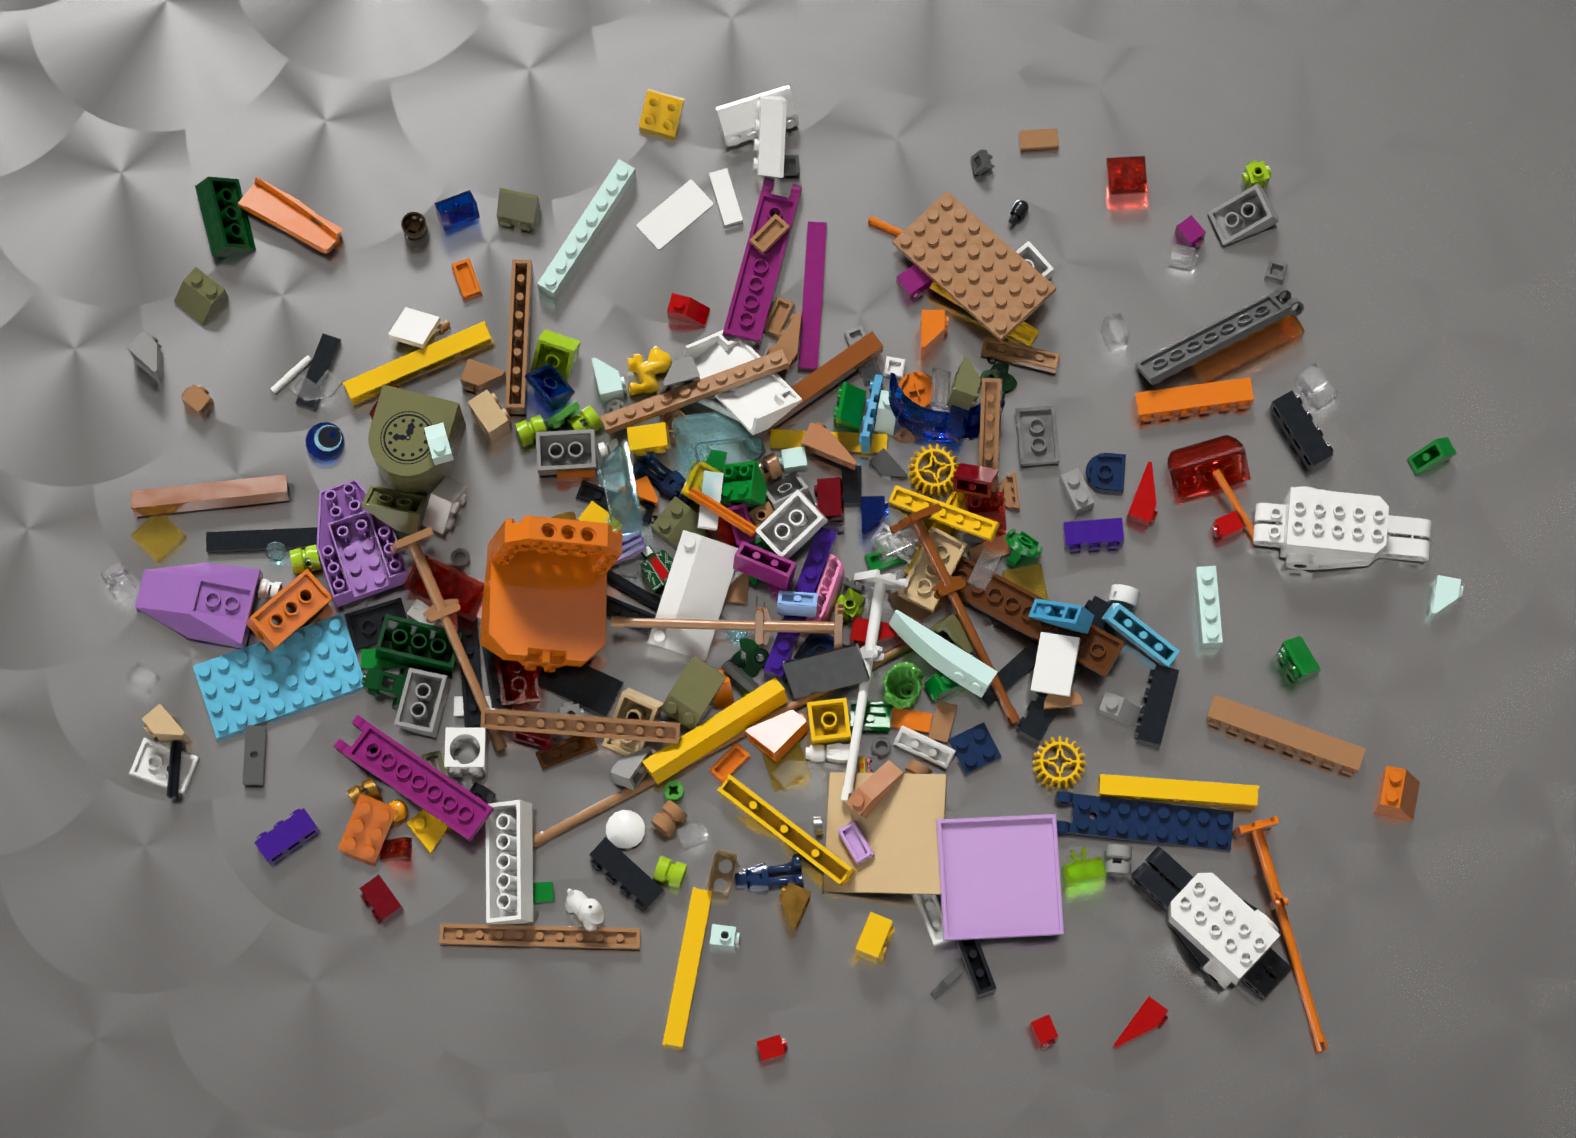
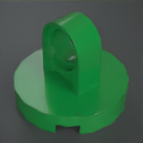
(1023, 546)

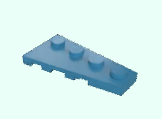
(869, 420)

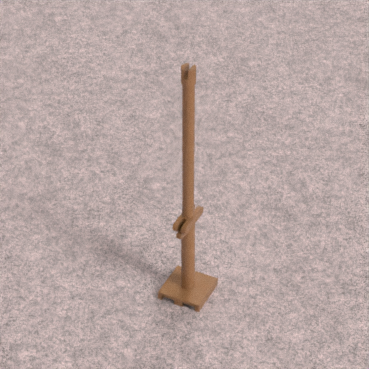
(441, 610)
(762, 625)

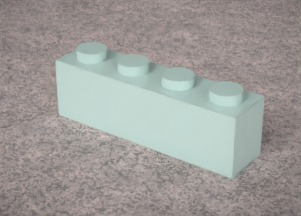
(1208, 607)

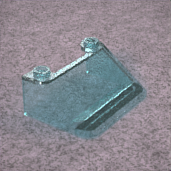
(699, 431)
(621, 491)

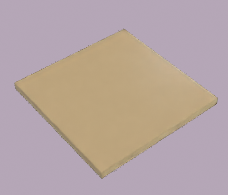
(898, 831)

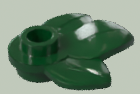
(1000, 371)
(747, 656)

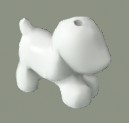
(586, 909)

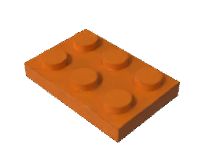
(367, 828)

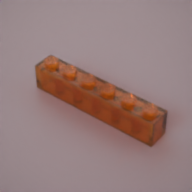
(1248, 350)

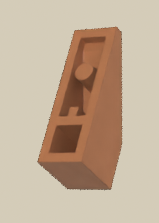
(824, 443)
(874, 789)

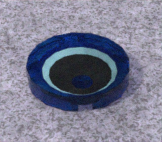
(325, 441)

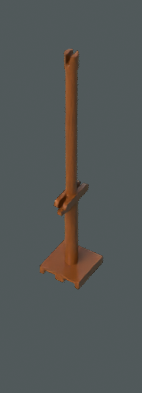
(949, 586)

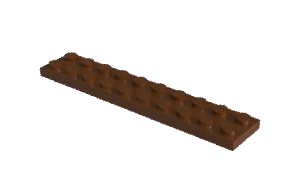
(1012, 606)

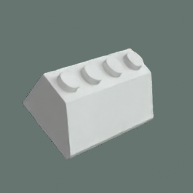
(738, 117)
(770, 136)

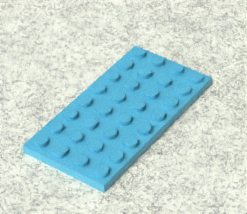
(265, 685)

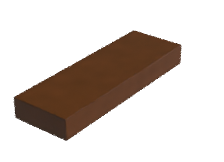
(565, 751)

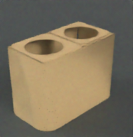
(718, 874)

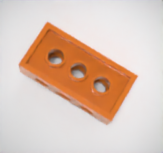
(289, 623)

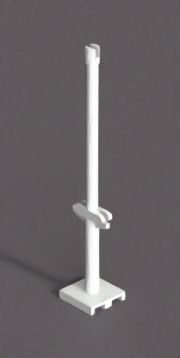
(870, 653)

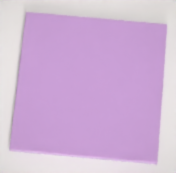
(999, 877)

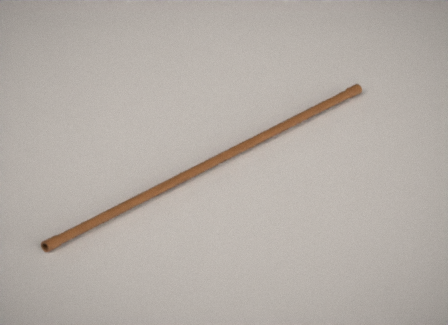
(542, 837)

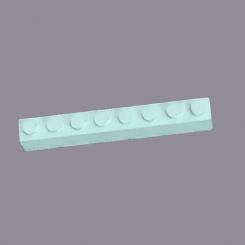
(586, 229)

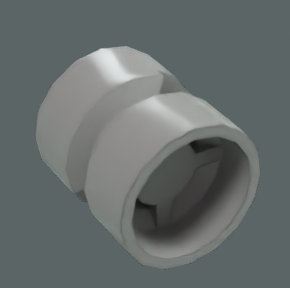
(1118, 853)

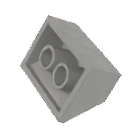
(565, 451)
(422, 702)

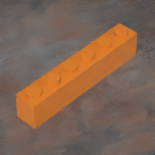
(1193, 399)

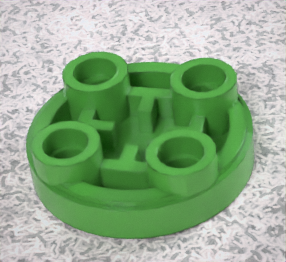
(568, 411)

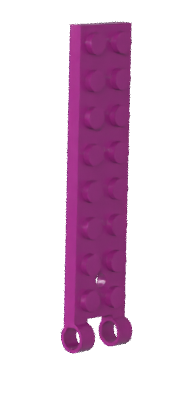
(758, 271)
(416, 780)

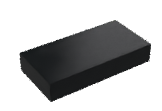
(851, 485)

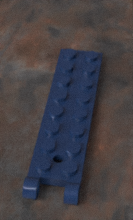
(1147, 822)

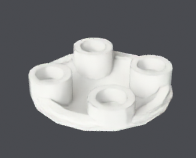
(625, 829)

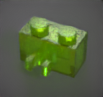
(1083, 871)

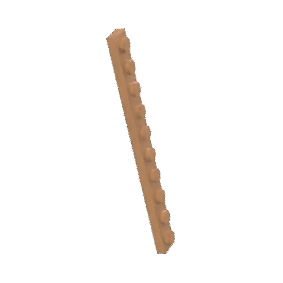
(694, 391)
(580, 725)
(539, 936)

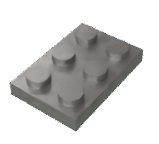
(1037, 435)

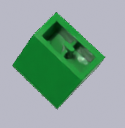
(850, 409)
(743, 484)
(1298, 659)

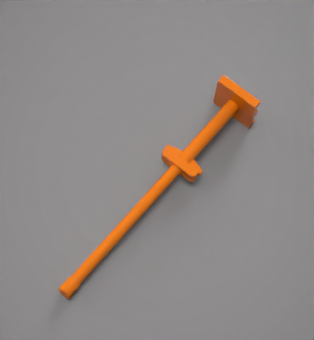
(1278, 903)

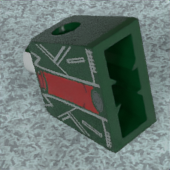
(656, 569)

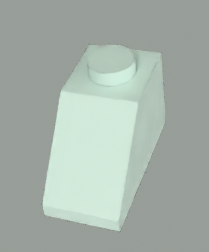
(885, 418)
(438, 443)
(1445, 594)

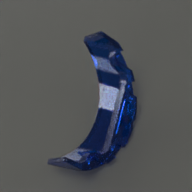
(928, 423)

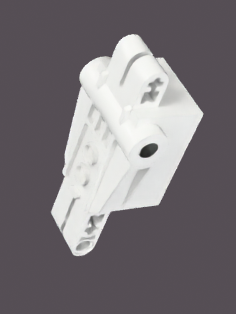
(1338, 530)

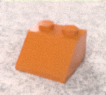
(933, 327)

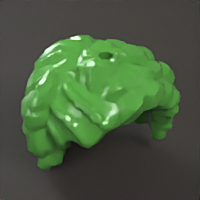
(900, 681)

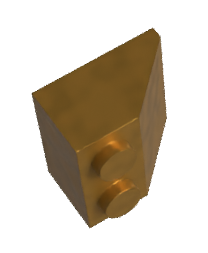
(794, 904)

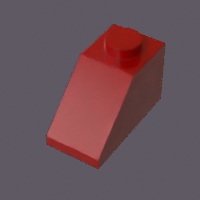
(687, 310)

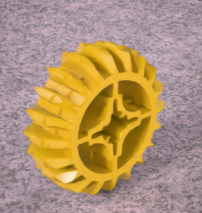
(926, 471)
(1050, 763)

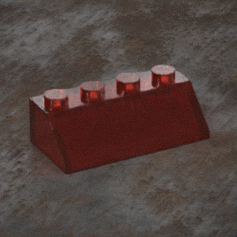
(516, 685)

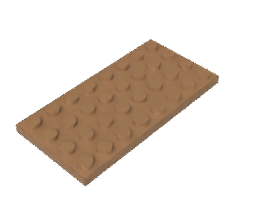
(974, 266)

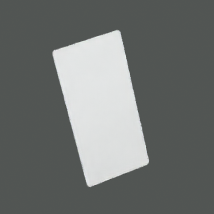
(674, 214)

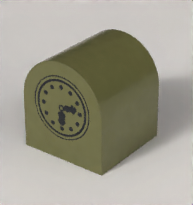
(400, 440)

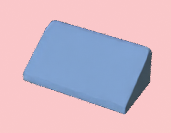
(797, 603)

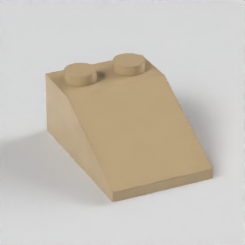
(633, 706)

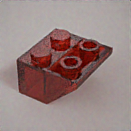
(1126, 175)
(989, 508)

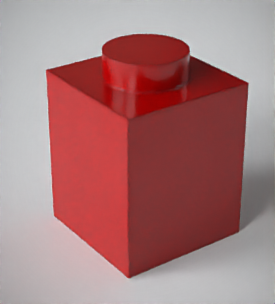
(1227, 526)
(1044, 1031)
(772, 1048)

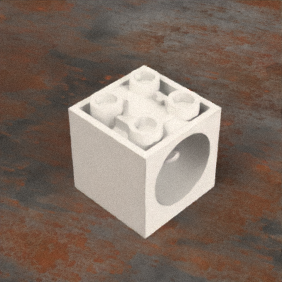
(454, 738)

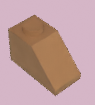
(480, 376)

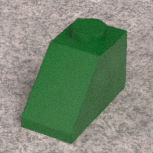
(1432, 455)

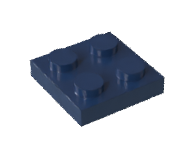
(975, 748)

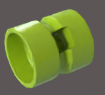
(590, 418)
(528, 430)
(299, 562)
(670, 872)

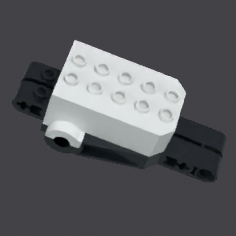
(1214, 925)

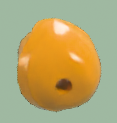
(402, 810)

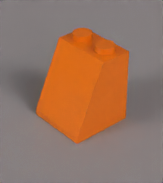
(1396, 793)

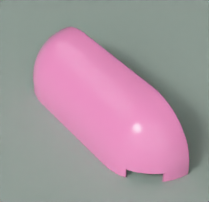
(828, 589)

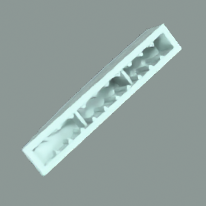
(944, 655)

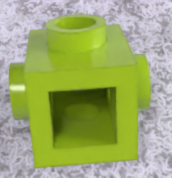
(1251, 174)
(852, 599)

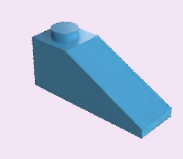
(1063, 615)

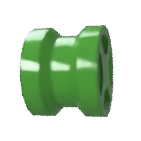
(674, 795)

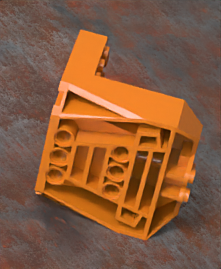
(548, 591)

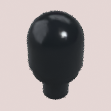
(1018, 211)

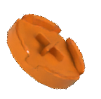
(917, 387)

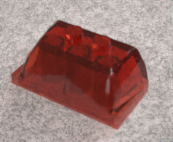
(1193, 466)
(452, 583)

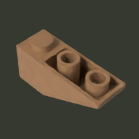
(789, 340)

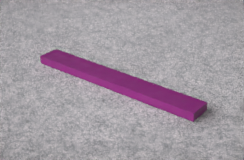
(812, 296)

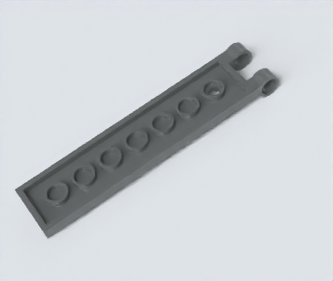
(1218, 335)

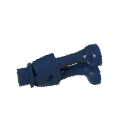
(673, 481)
(758, 878)

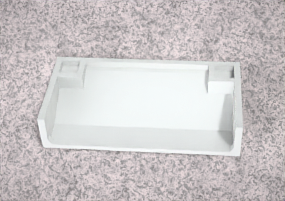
(754, 404)
(694, 591)

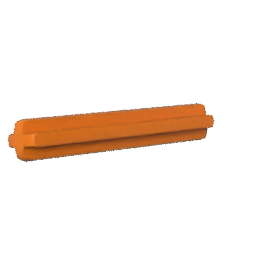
(722, 511)

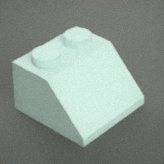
(609, 382)

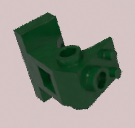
(373, 680)

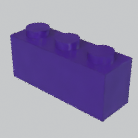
(1093, 534)
(286, 835)

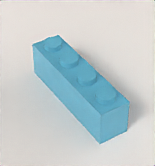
(1140, 634)

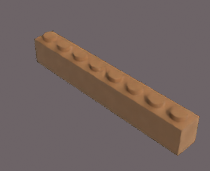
(519, 336)
(1285, 734)

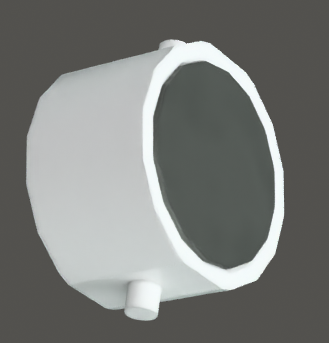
(1124, 595)

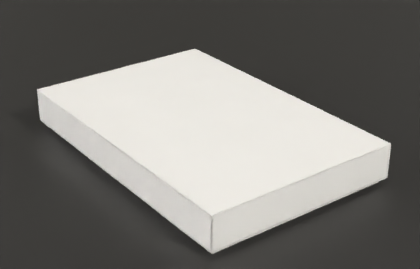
(1055, 664)
(153, 765)

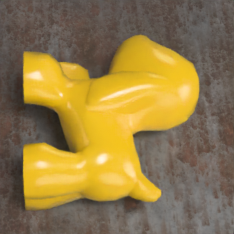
(657, 363)

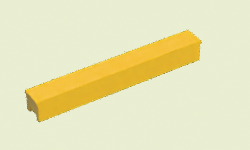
(418, 362)
(716, 730)
(1178, 791)
(786, 830)
(687, 968)

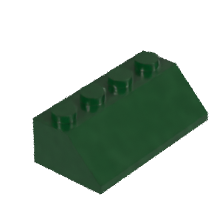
(223, 219)
(416, 645)

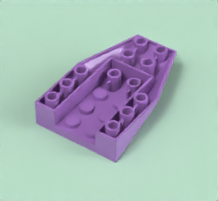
(355, 546)
(201, 600)

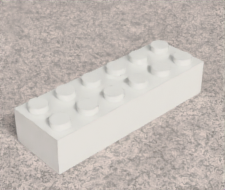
(509, 863)

